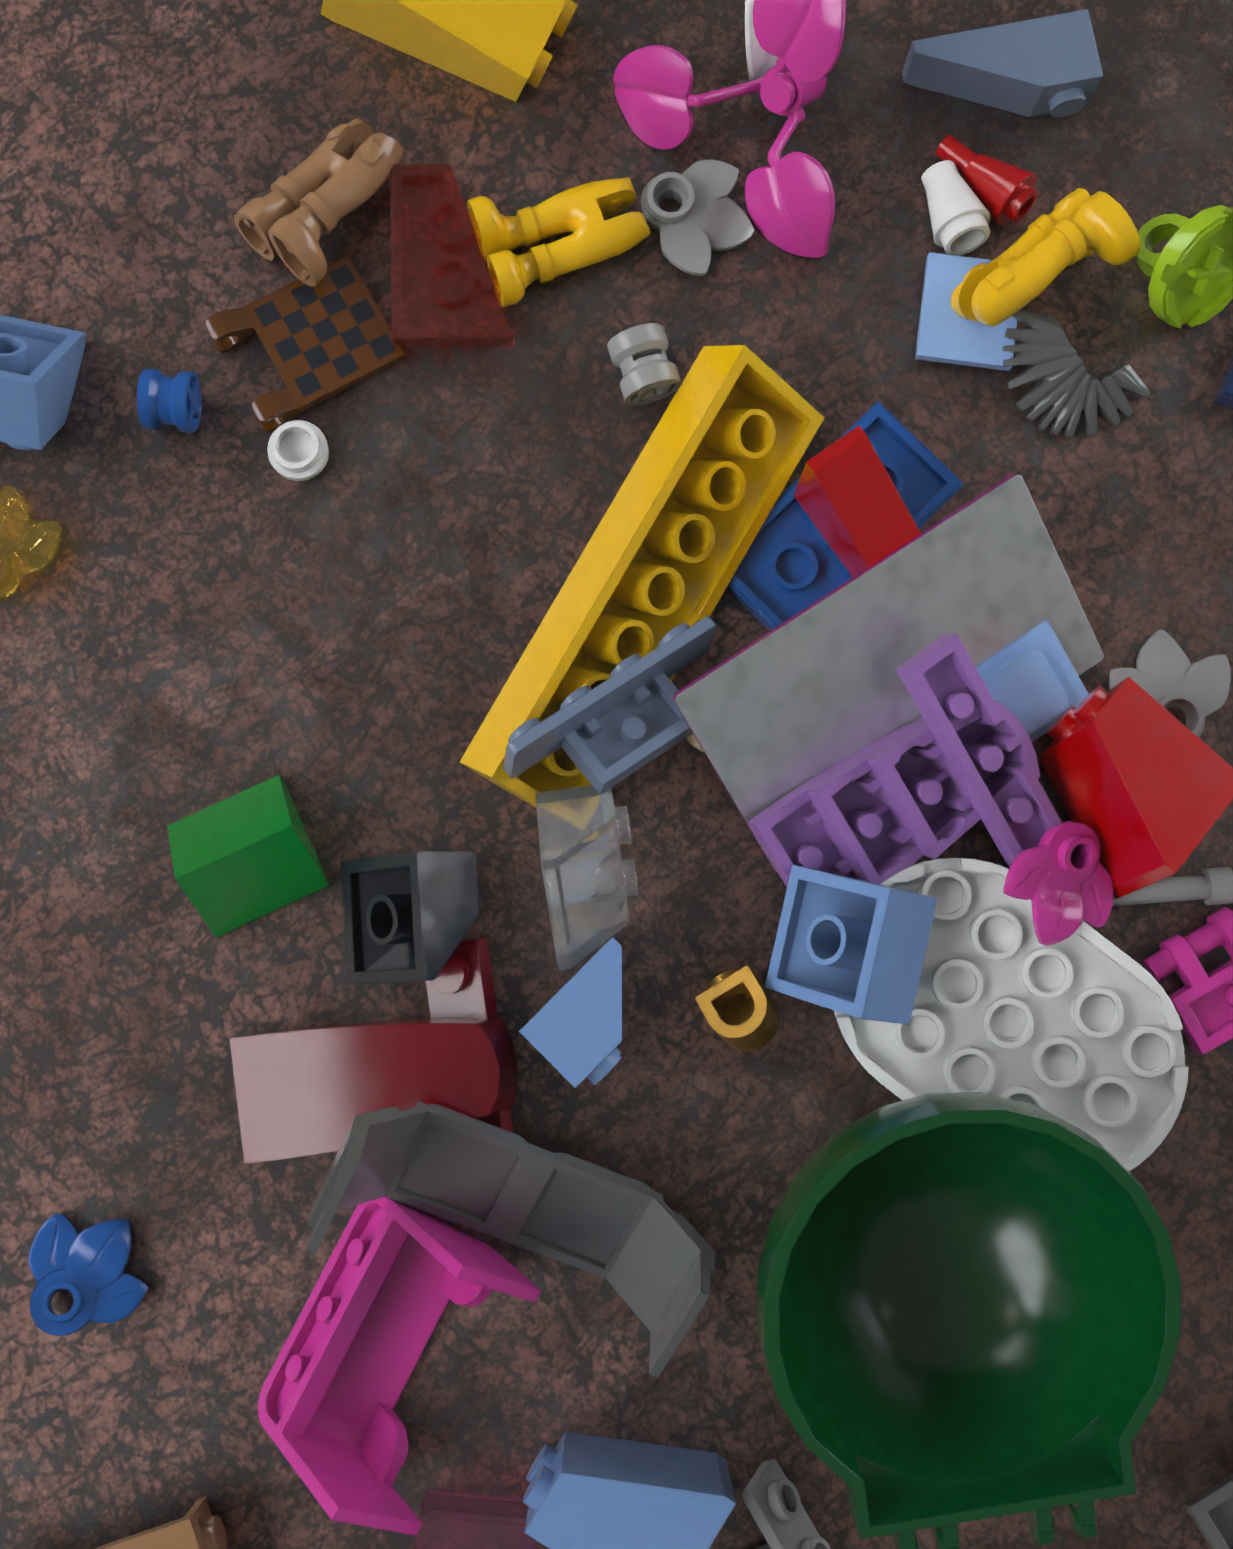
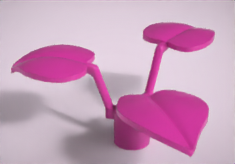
(794, 195)

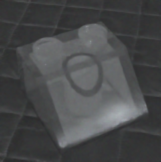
(584, 869)

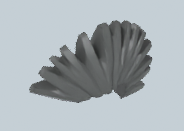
(1063, 386)

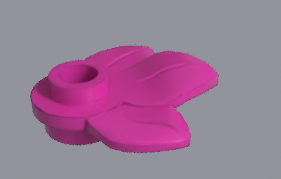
(1061, 887)

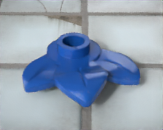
(89, 1268)

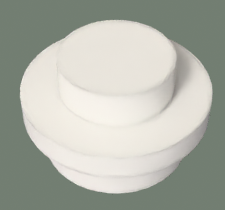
(298, 450)

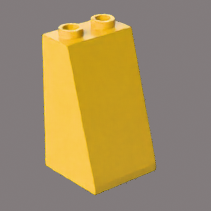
(477, 40)

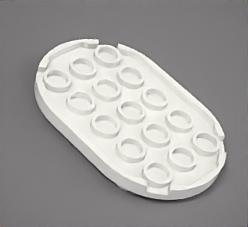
(1029, 1021)

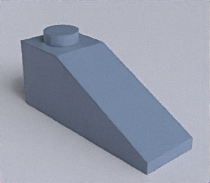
(1013, 66)

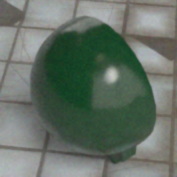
(968, 1315)

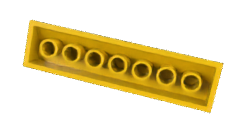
(658, 549)

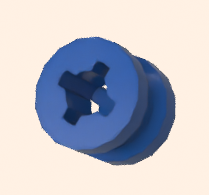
(169, 400)

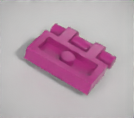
(1205, 999)

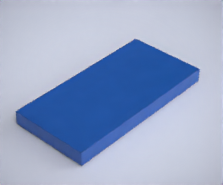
(789, 557)

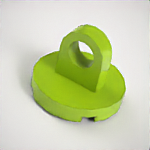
(1194, 270)

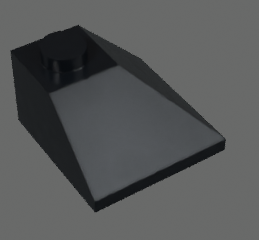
(407, 913)

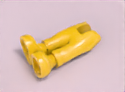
(573, 210)
(1052, 242)

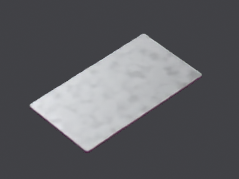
(830, 671)

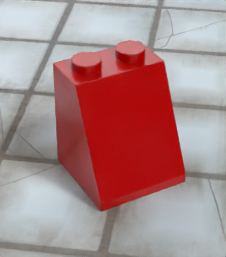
(1136, 782)

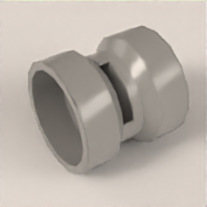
(644, 364)

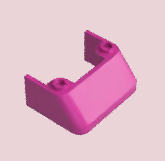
(357, 1346)

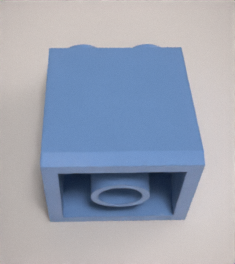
(626, 1495)

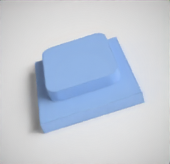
(947, 336)
(1034, 679)

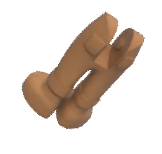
(316, 196)

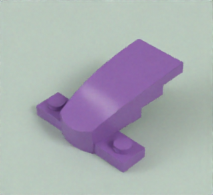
(917, 784)

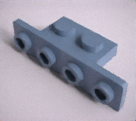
(620, 721)

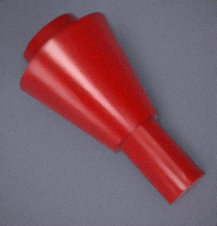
(1000, 186)

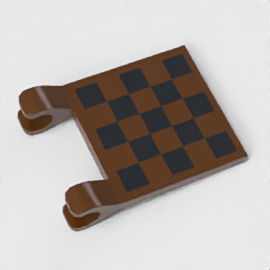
(315, 338)

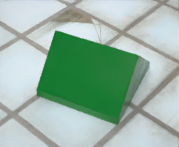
(245, 857)

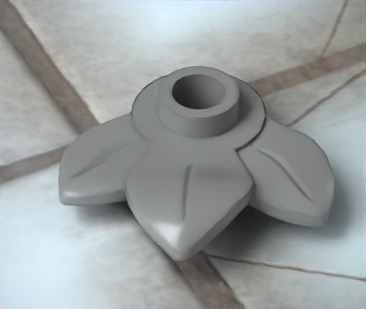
(705, 216)
(1177, 684)

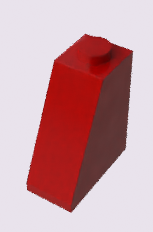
(854, 502)

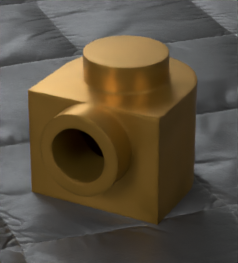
(740, 1009)

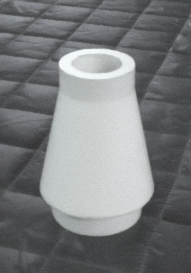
(955, 211)

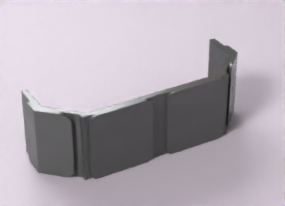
(530, 1200)

